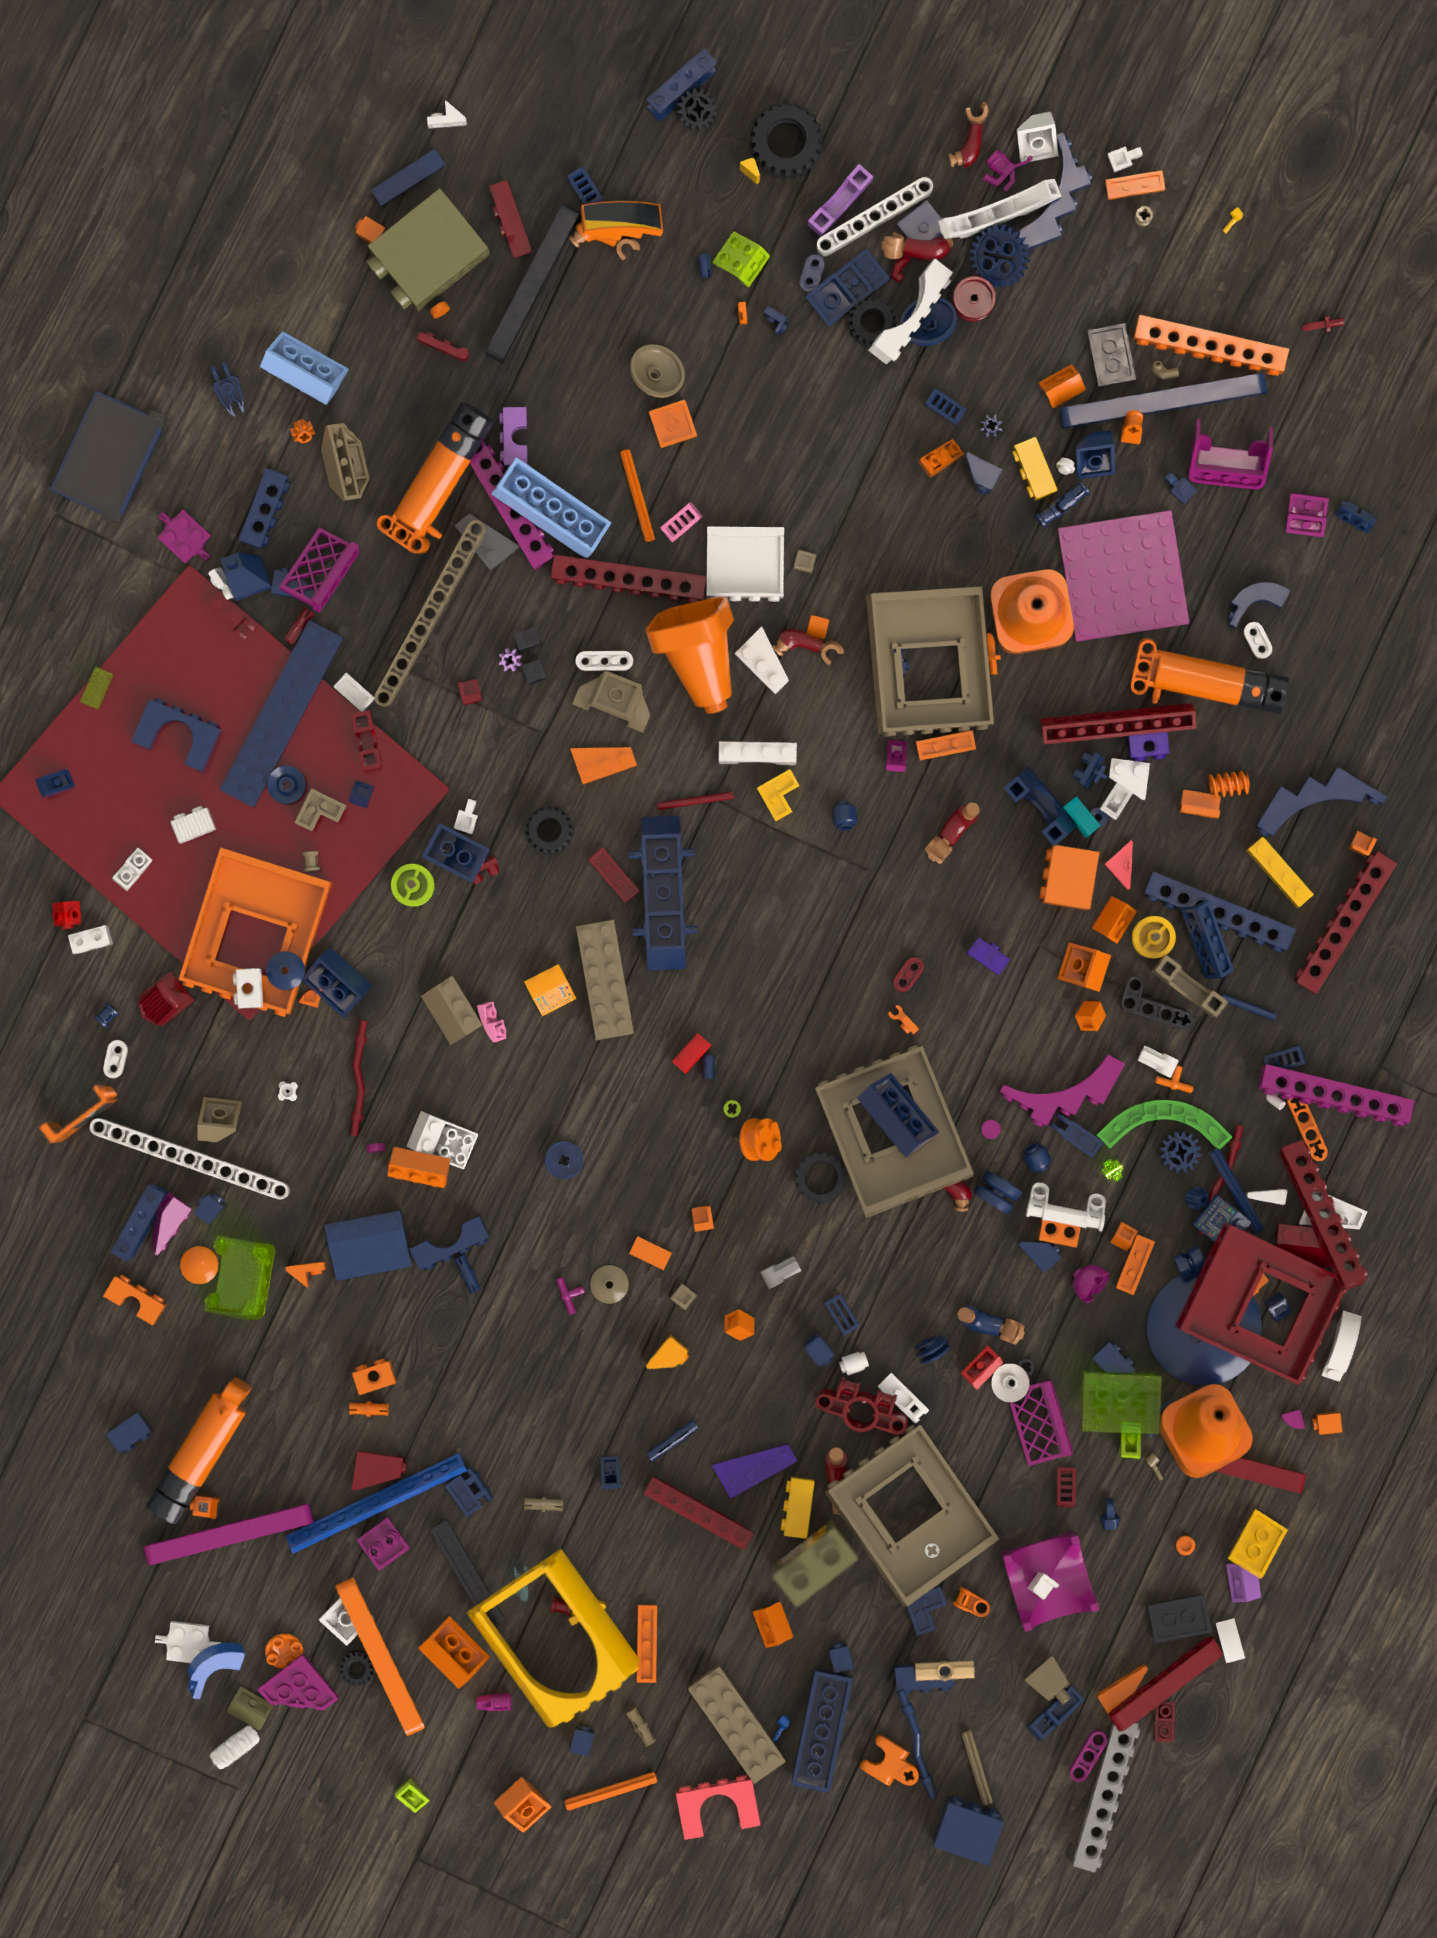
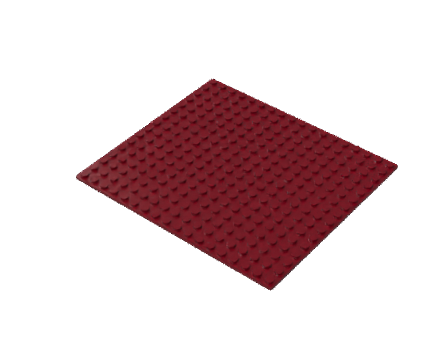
(132, 793)

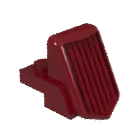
(164, 1000)

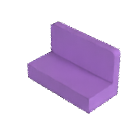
(1242, 1584)

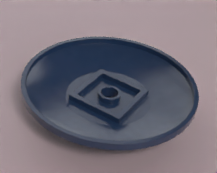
(1185, 1354)

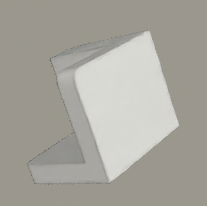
(1042, 1585)

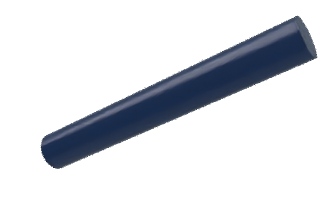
(1250, 1007)

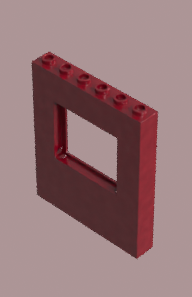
(1227, 1288)

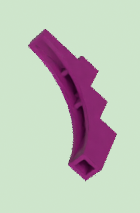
(1095, 1086)

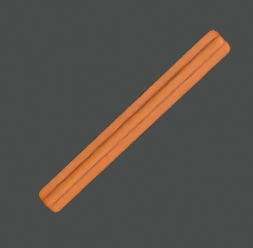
(637, 495)
(610, 1791)

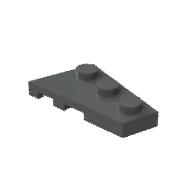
(493, 547)

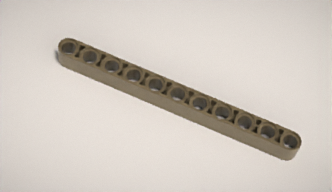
(430, 603)

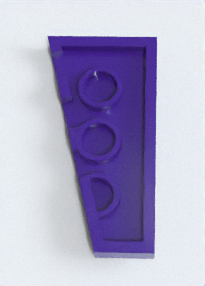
(749, 1470)

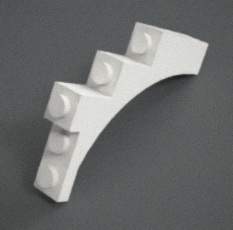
(1000, 212)

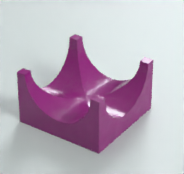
(1063, 1563)

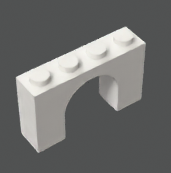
(757, 752)

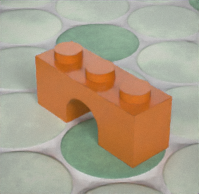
(150, 1306)

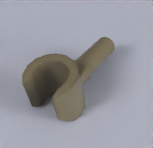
(1152, 1460)

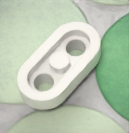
(1259, 639)
(114, 1058)

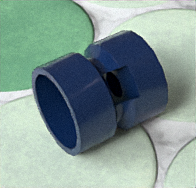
(1189, 1262)

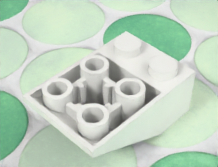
(442, 1139)

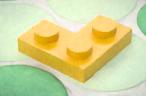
(773, 792)

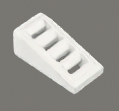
(1274, 1196)

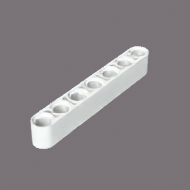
(879, 208)

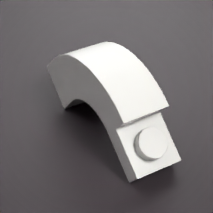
(1343, 1346)

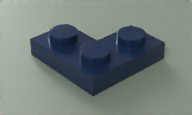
(920, 1610)

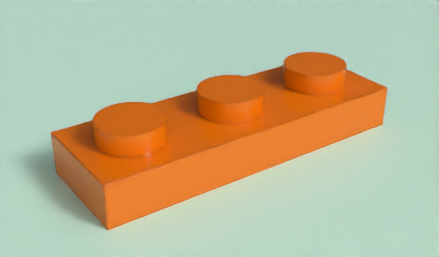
(1135, 185)
(945, 745)
(1135, 1264)

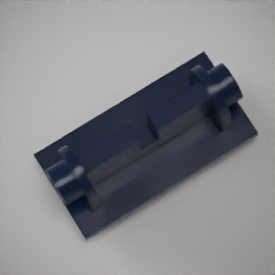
(1362, 521)

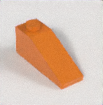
(1121, 1689)

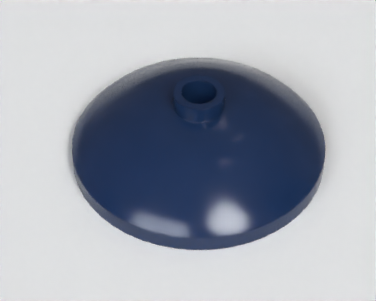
(941, 319)

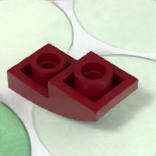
(1164, 1722)

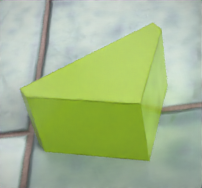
(411, 1795)

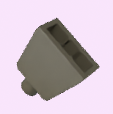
(1050, 1681)

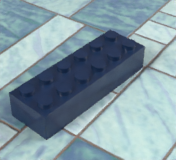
(822, 1730)

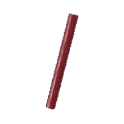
(695, 800)

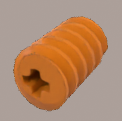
(1228, 783)

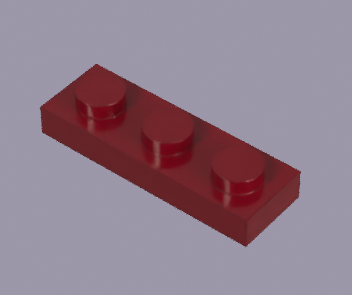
(613, 875)

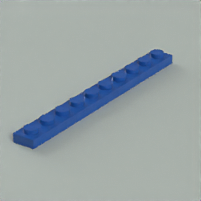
(376, 1503)

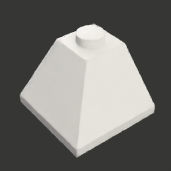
(1037, 137)

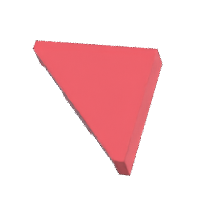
(1121, 865)

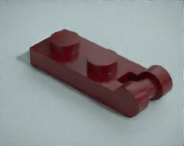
(443, 346)

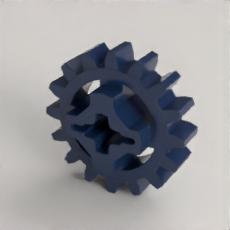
(1172, 1154)

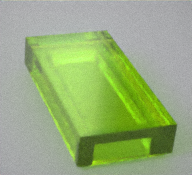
(97, 688)

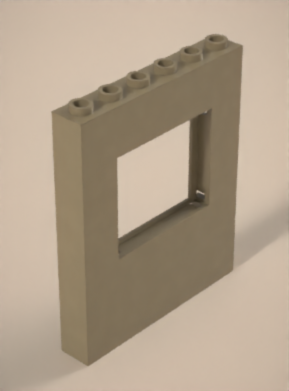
(923, 621)
(889, 1176)
(957, 1529)

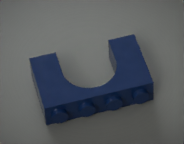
(157, 715)
(1030, 787)

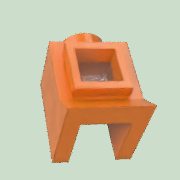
(205, 1506)

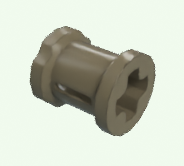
(1148, 213)
(311, 861)

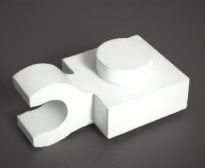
(1122, 159)
(466, 819)

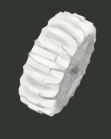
(234, 1747)

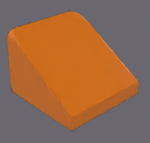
(818, 626)
(1124, 1236)

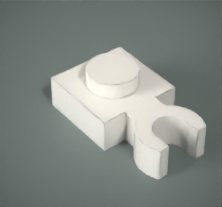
(219, 580)

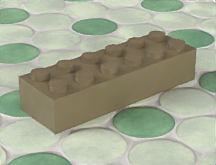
(605, 980)
(736, 1723)

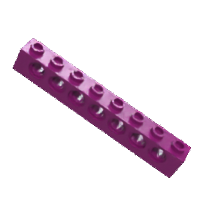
(535, 558)
(1402, 1106)

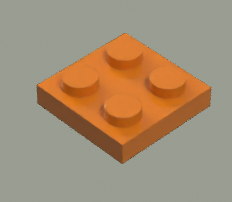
(673, 424)

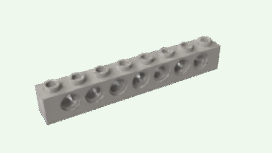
(1092, 1861)

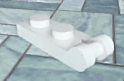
(904, 1399)

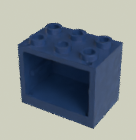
(968, 1830)

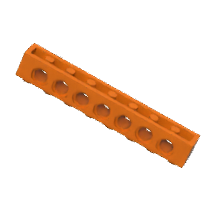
(1277, 354)

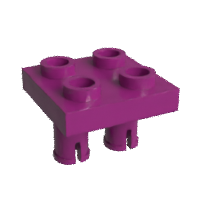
(383, 1543)

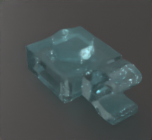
(523, 1592)

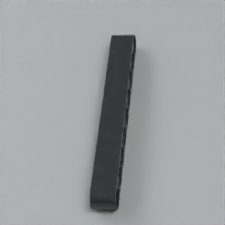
(532, 283)

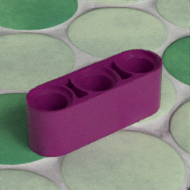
(1087, 1765)

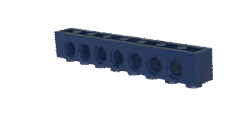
(1283, 932)

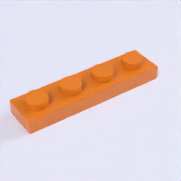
(647, 1643)

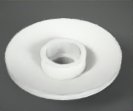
(1001, 1384)

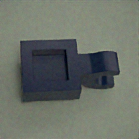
(1181, 489)

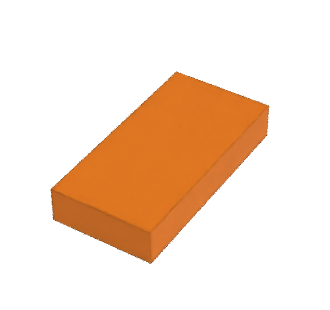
(650, 1253)

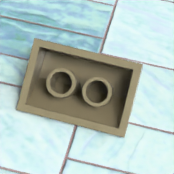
(452, 1010)

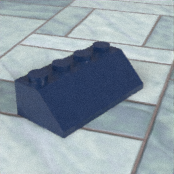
(898, 1115)

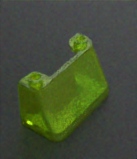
(242, 1278)

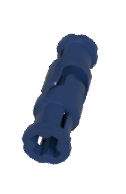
(1063, 503)

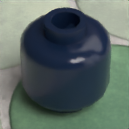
(844, 816)
(1037, 1158)

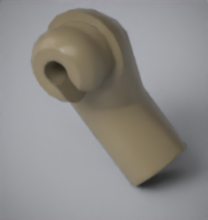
(1163, 373)

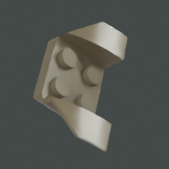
(616, 697)

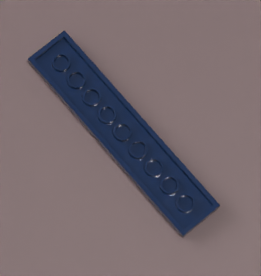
(281, 713)

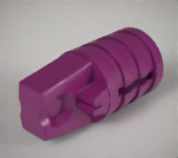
(494, 1702)

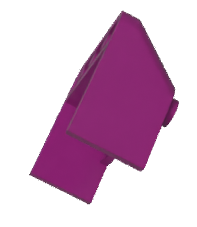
(1228, 465)

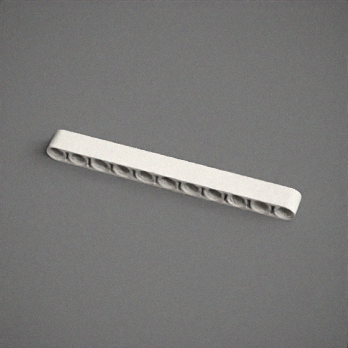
(200, 1158)

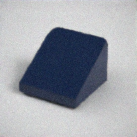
(361, 794)
(1278, 1306)

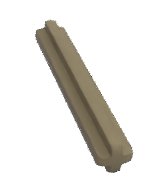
(976, 1767)

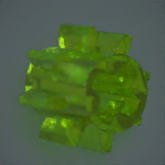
(1112, 1170)

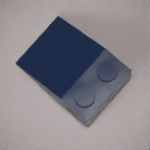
(455, 853)

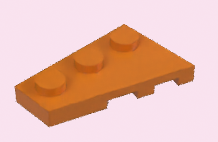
(602, 762)

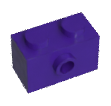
(988, 955)

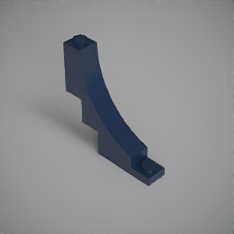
(1338, 787)

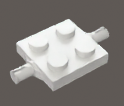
(185, 1641)

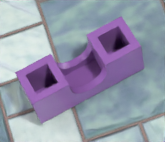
(513, 419)

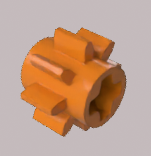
(302, 431)

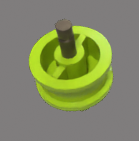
(412, 885)

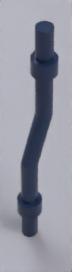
(925, 1778)

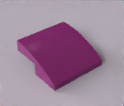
(1306, 514)

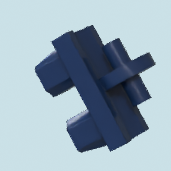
(1093, 771)

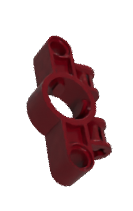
(883, 1405)

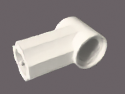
(1162, 1063)

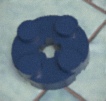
(568, 1150)

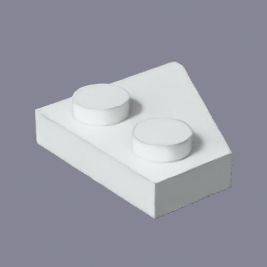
(1130, 775)

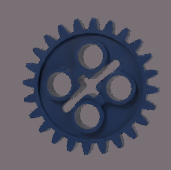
(1002, 237)

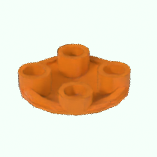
(199, 1265)
(283, 1650)

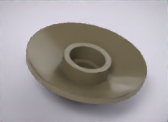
(616, 1276)

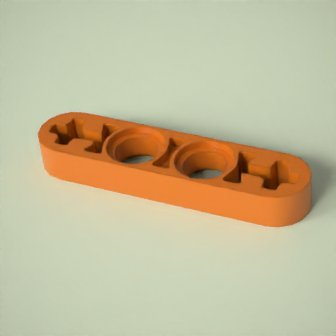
(1304, 1127)

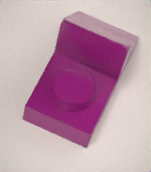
(896, 756)

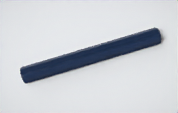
(1236, 1190)

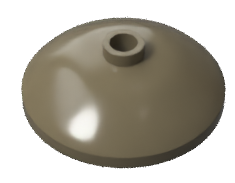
(662, 365)

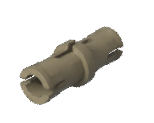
(543, 1504)
(640, 1727)

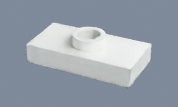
(354, 692)

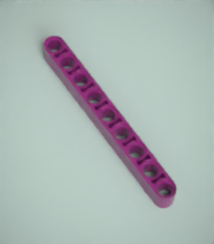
(228, 1534)

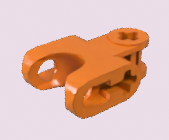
(893, 1765)

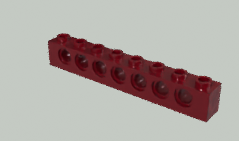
(562, 563)
(1118, 723)
(1385, 867)
(1345, 1278)

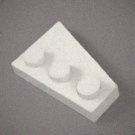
(762, 661)
(1351, 1215)

